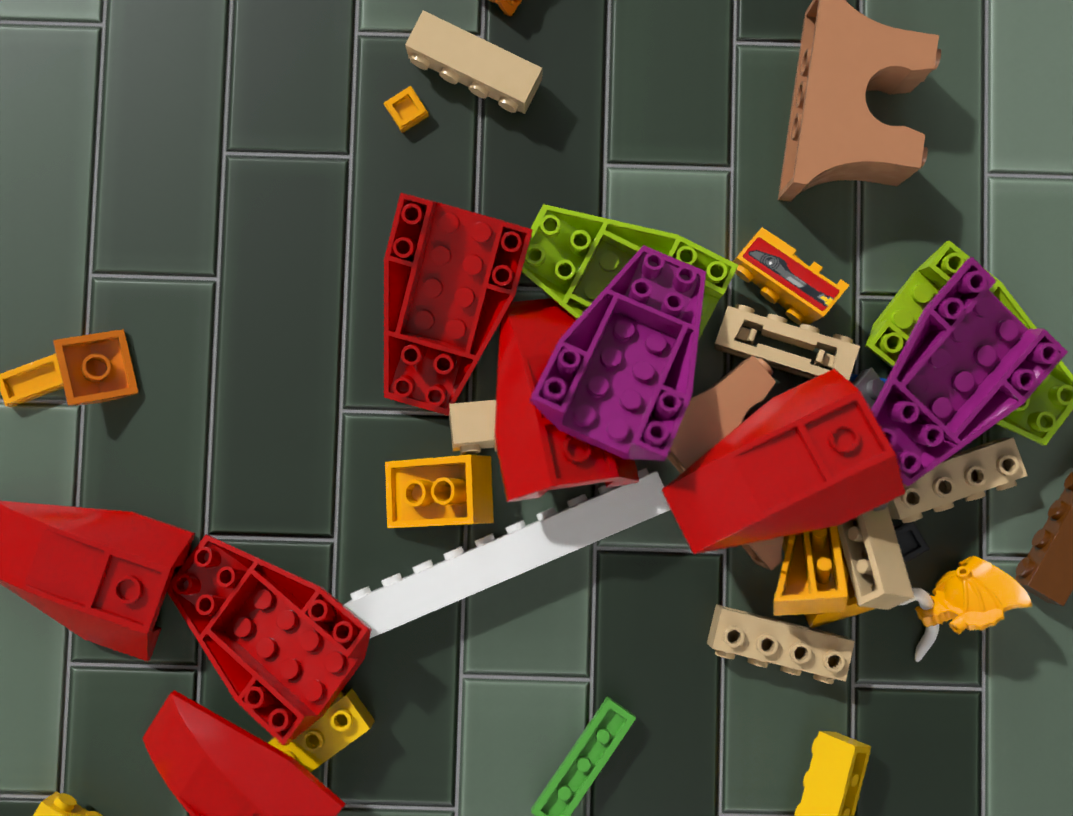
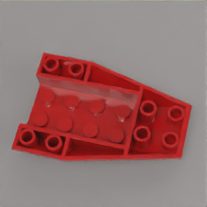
(444, 297)
(529, 447)
(788, 470)
(92, 569)
(269, 635)
(228, 771)

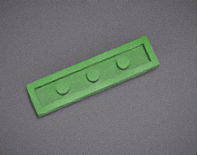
(584, 760)

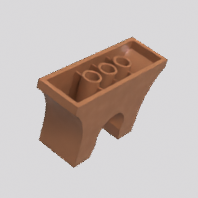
(829, 122)
(713, 417)

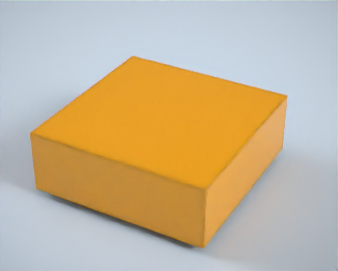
(406, 109)

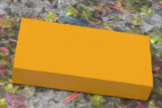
(30, 381)

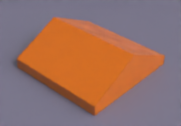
(95, 367)

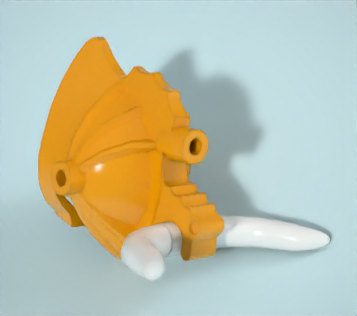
(970, 596)

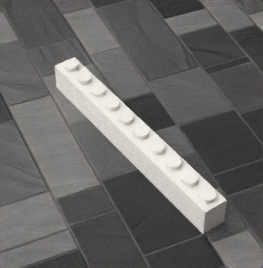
(508, 555)

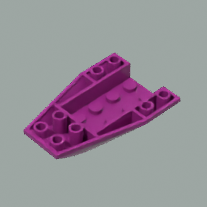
(628, 360)
(960, 372)

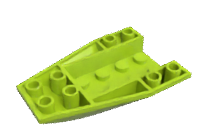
(580, 254)
(1047, 405)

